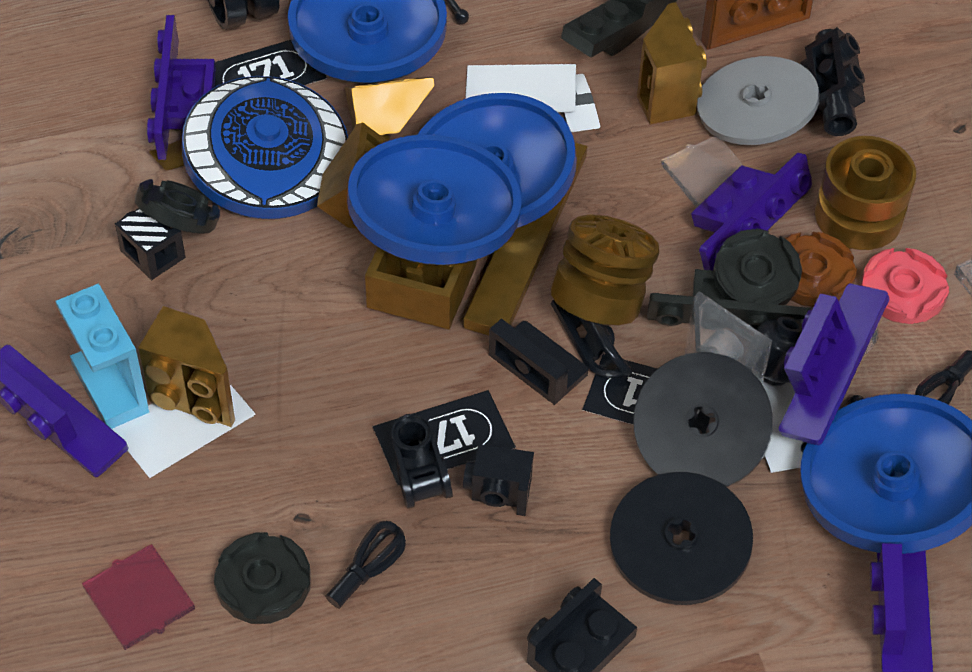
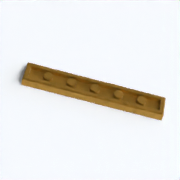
(514, 267)

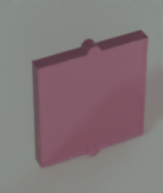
(138, 596)

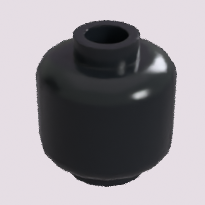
(784, 334)

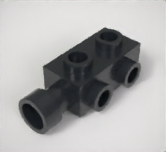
(839, 78)

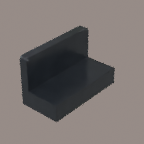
(536, 359)

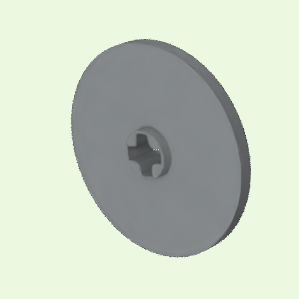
(758, 100)

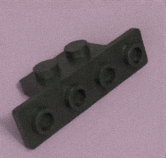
(676, 309)

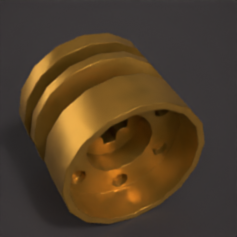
(604, 269)

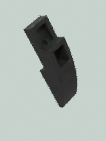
(612, 25)

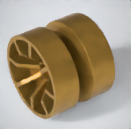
(865, 192)

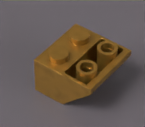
(670, 68)
(417, 289)
(186, 368)

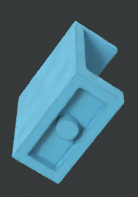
(107, 357)

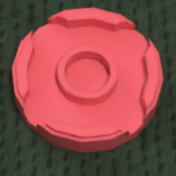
(912, 281)

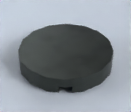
(177, 206)
(757, 268)
(262, 578)

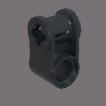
(419, 467)

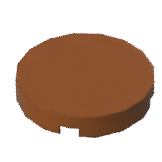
(825, 267)

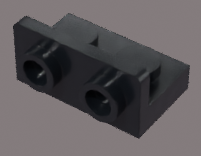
(580, 635)

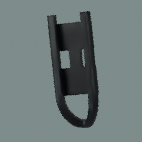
(598, 339)

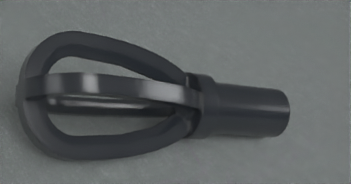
(951, 376)
(356, 574)

